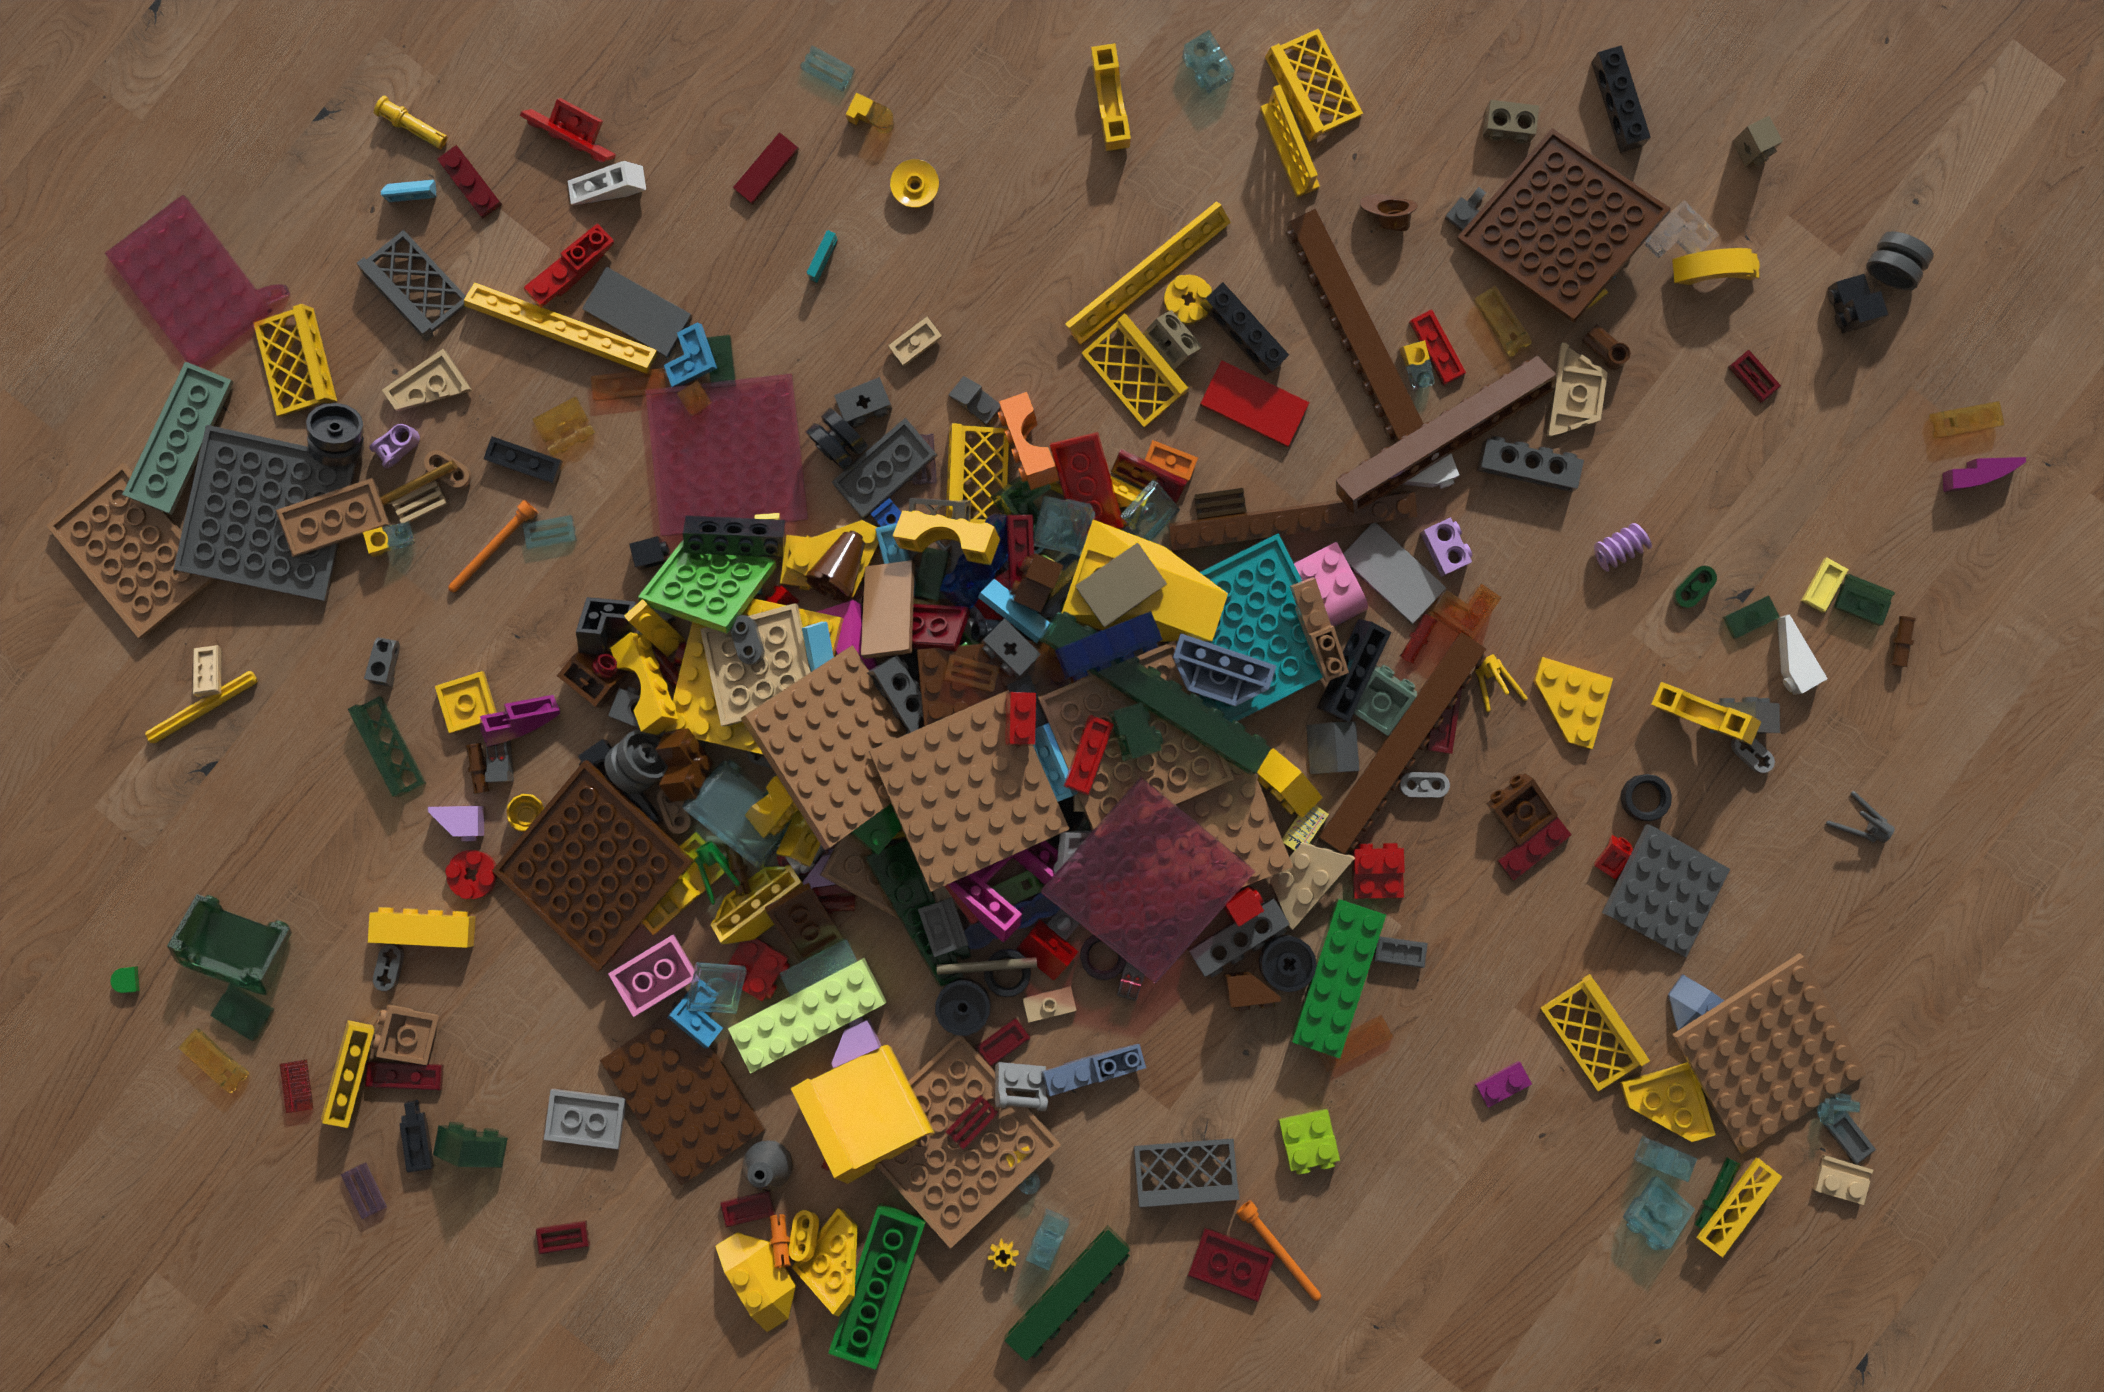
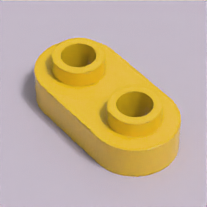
(803, 1236)

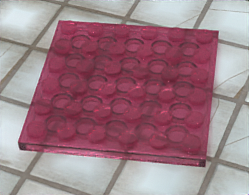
(729, 457)
(1147, 880)

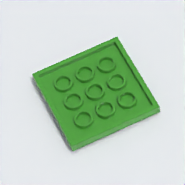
(707, 586)

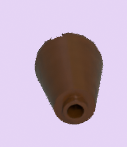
(838, 567)

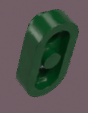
(1694, 588)

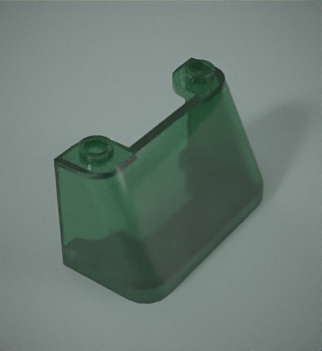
(229, 945)

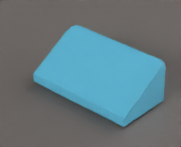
(409, 191)

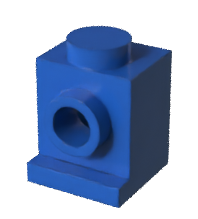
(884, 511)

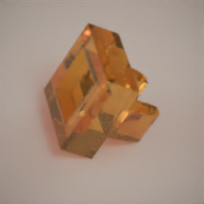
(694, 398)

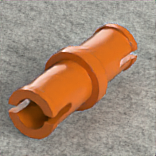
(780, 1241)

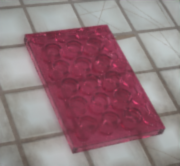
(188, 281)

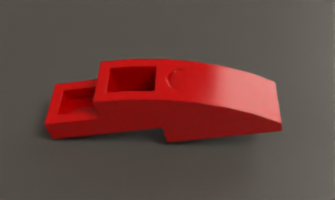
(570, 267)

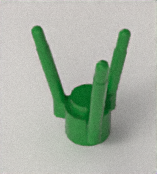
(710, 854)

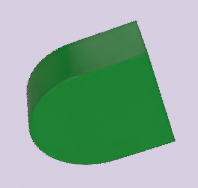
(125, 980)

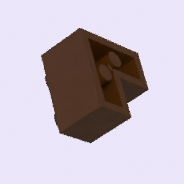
(1036, 581)
(686, 764)

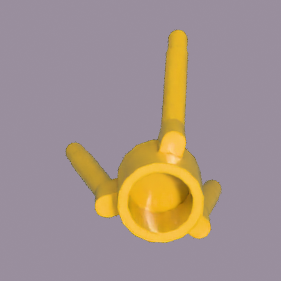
(1492, 668)

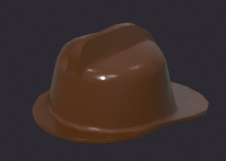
(1390, 211)

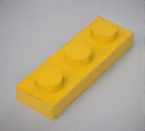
(654, 627)

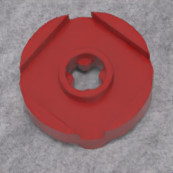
(457, 872)

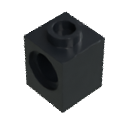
(649, 552)

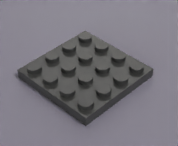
(1666, 890)

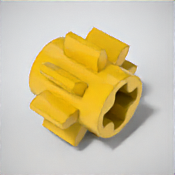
(998, 1259)

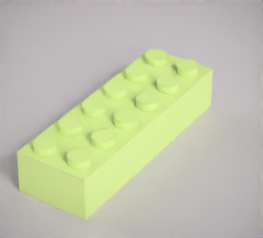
(807, 1015)

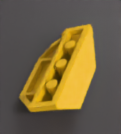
(745, 915)
(761, 1287)

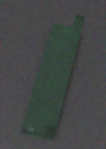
(378, 750)

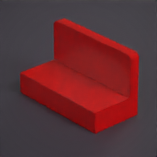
(1049, 948)

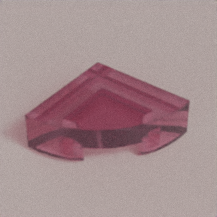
(273, 293)

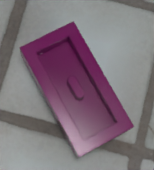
(1503, 1084)

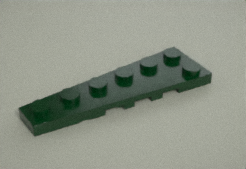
(907, 891)

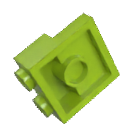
(1309, 1141)

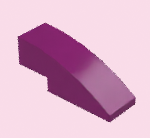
(1979, 472)
(518, 719)

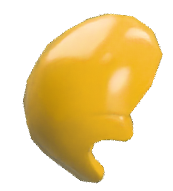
(523, 811)

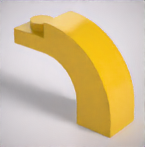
(1716, 264)

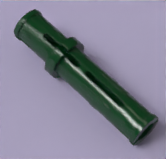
(1718, 1192)

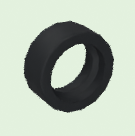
(1665, 800)
(1088, 967)
(1010, 991)

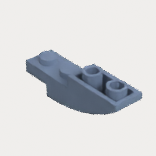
(1093, 1069)

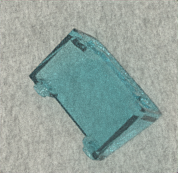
(722, 810)

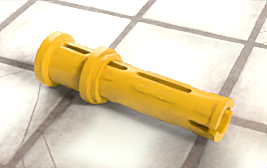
(401, 118)

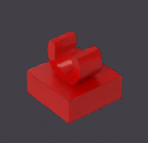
(782, 596)

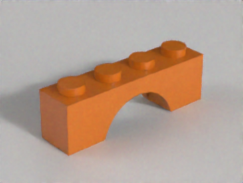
(1035, 461)

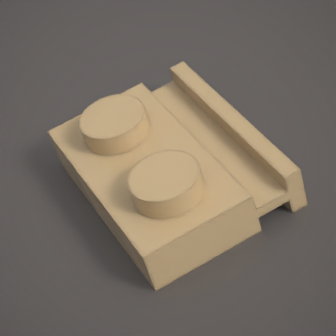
(1842, 1179)

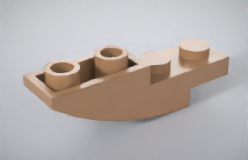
(1318, 629)

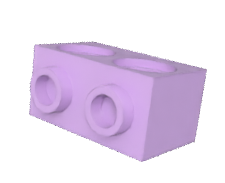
(1440, 549)

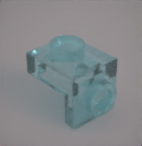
(1841, 1102)

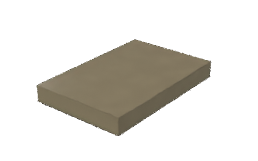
(1121, 585)

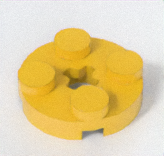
(1181, 287)

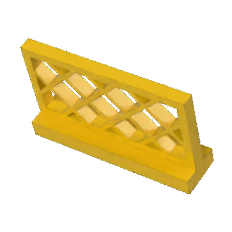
(1298, 97)
(1289, 143)
(314, 356)
(1152, 357)
(956, 466)
(1613, 1021)

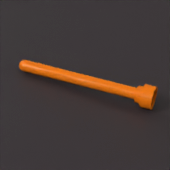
(524, 513)
(1249, 1213)

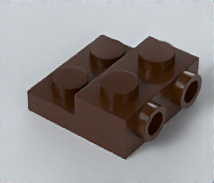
(1521, 808)

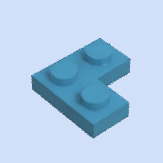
(696, 358)
(695, 1023)

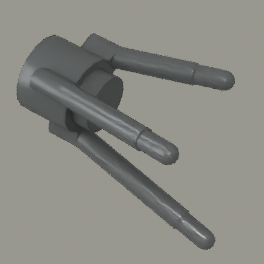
(1877, 826)

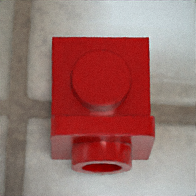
(1614, 856)

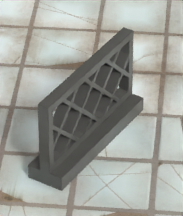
(397, 297)
(961, 510)
(1186, 1195)

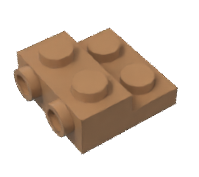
(405, 1034)

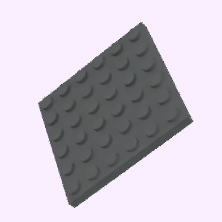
(233, 518)

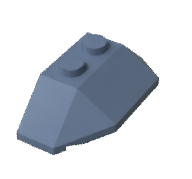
(1220, 671)
(1690, 1001)

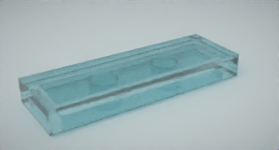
(818, 967)

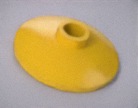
(911, 172)

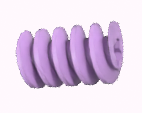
(1621, 544)

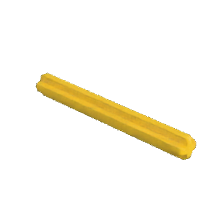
(201, 707)

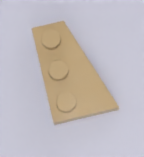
(426, 383)

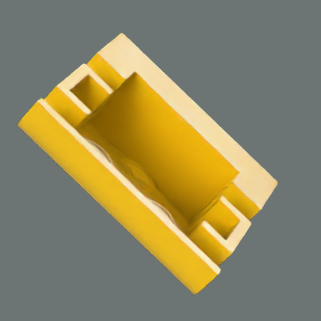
(862, 1113)

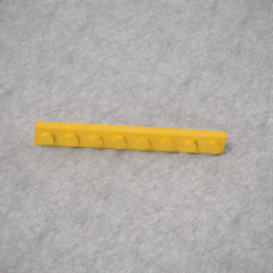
(1148, 273)
(560, 328)

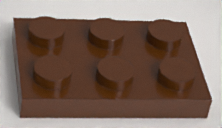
(804, 922)

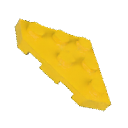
(811, 550)
(1574, 699)
(1672, 1100)
(833, 1265)

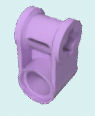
(390, 446)

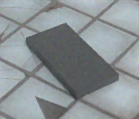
(636, 312)
(884, 468)

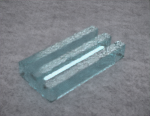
(809, 58)
(569, 528)

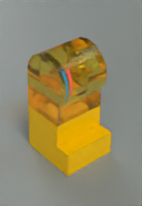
(871, 113)

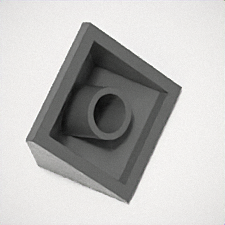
(1332, 747)

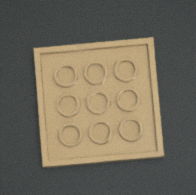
(743, 686)

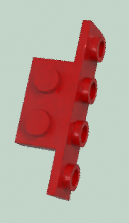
(573, 126)

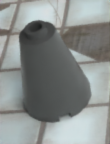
(767, 1165)

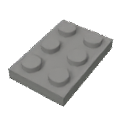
(585, 1118)

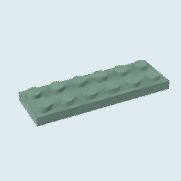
(177, 438)

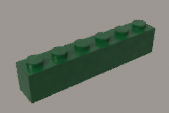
(1067, 1293)

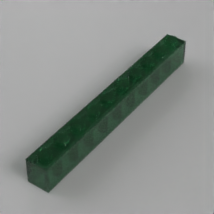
(1168, 700)

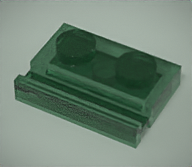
(1864, 600)
(242, 1012)

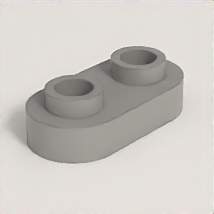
(1423, 784)

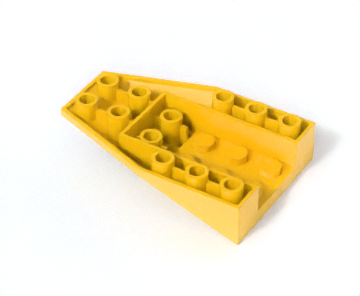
(1184, 606)

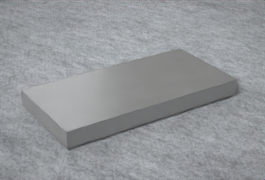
(1393, 572)

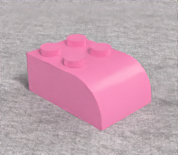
(1336, 583)
(653, 975)

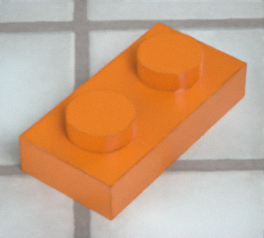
(1171, 460)

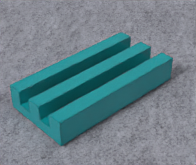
(822, 256)

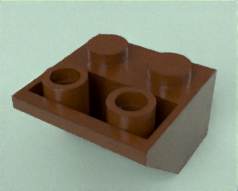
(581, 677)
(1245, 990)

